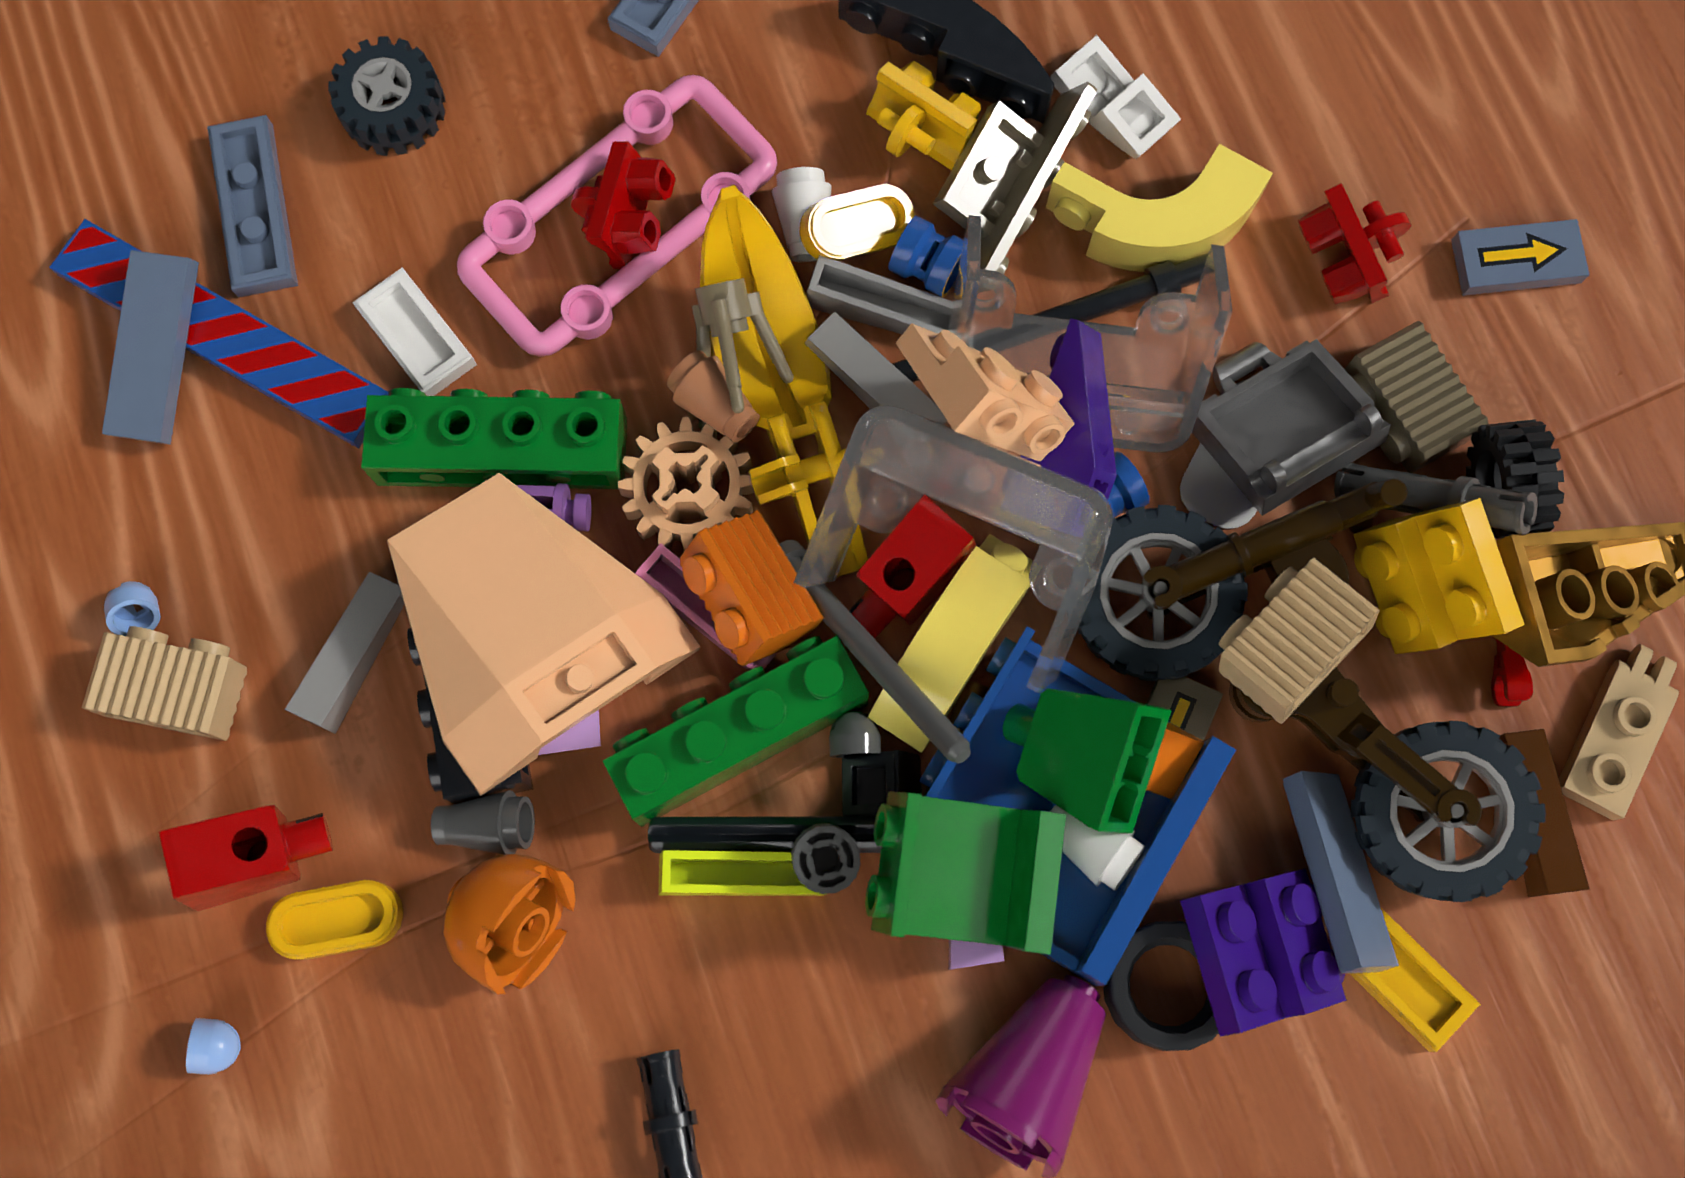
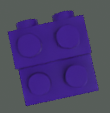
(1263, 952)

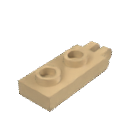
(1620, 734)

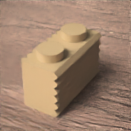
(1295, 638)
(164, 684)

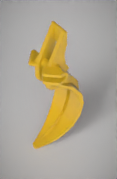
(744, 245)

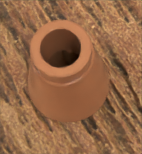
(702, 390)

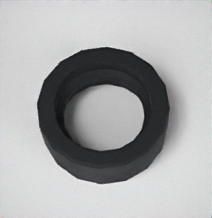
(1122, 1006)

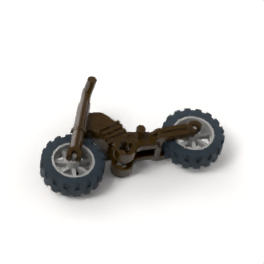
(1390, 765)

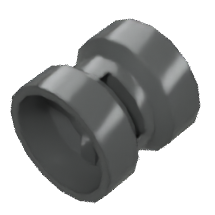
(821, 849)

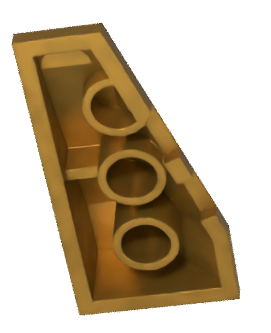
(1589, 586)

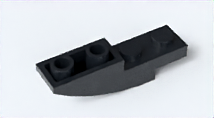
(971, 47)

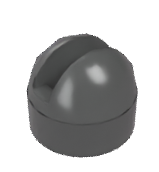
(854, 735)

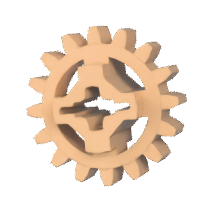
(670, 468)

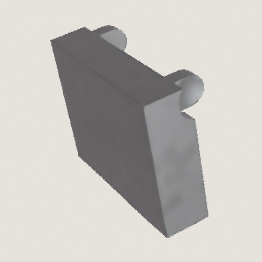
(1286, 422)

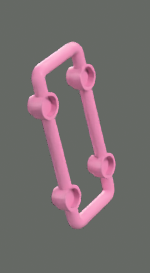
(588, 308)

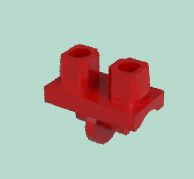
(618, 203)
(1339, 222)

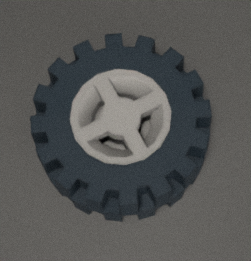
(382, 74)

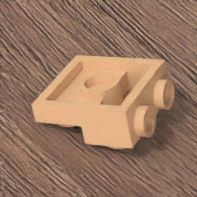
(986, 394)

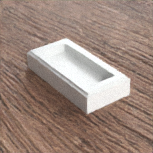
(415, 333)

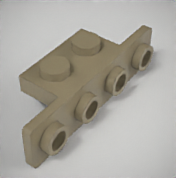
(1008, 168)

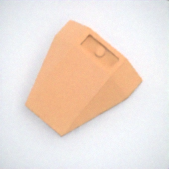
(523, 626)

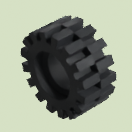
(1519, 459)

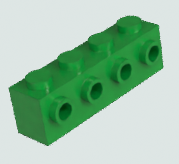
(476, 436)
(737, 730)

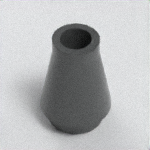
(487, 824)

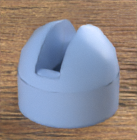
(121, 612)
(211, 1046)

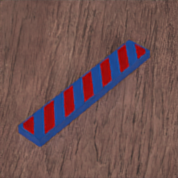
(233, 340)

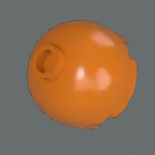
(506, 919)

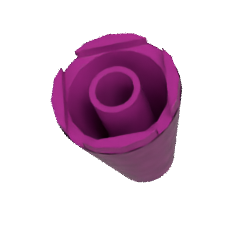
(1031, 1076)

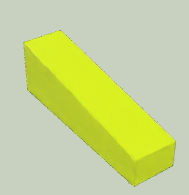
(729, 874)

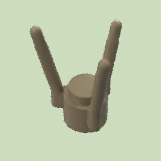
(724, 311)

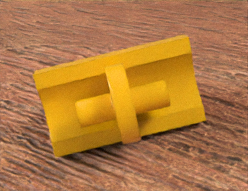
(920, 116)

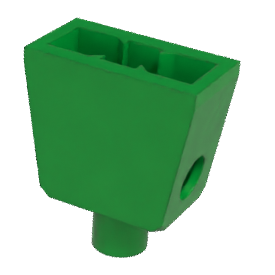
(1088, 754)

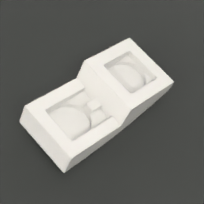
(1123, 109)

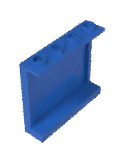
(1090, 920)

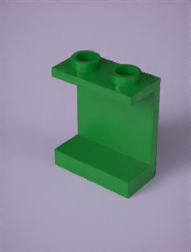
(966, 872)

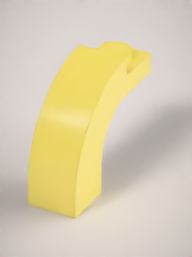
(1177, 228)
(958, 633)

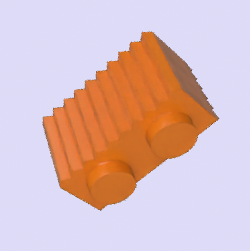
(749, 588)

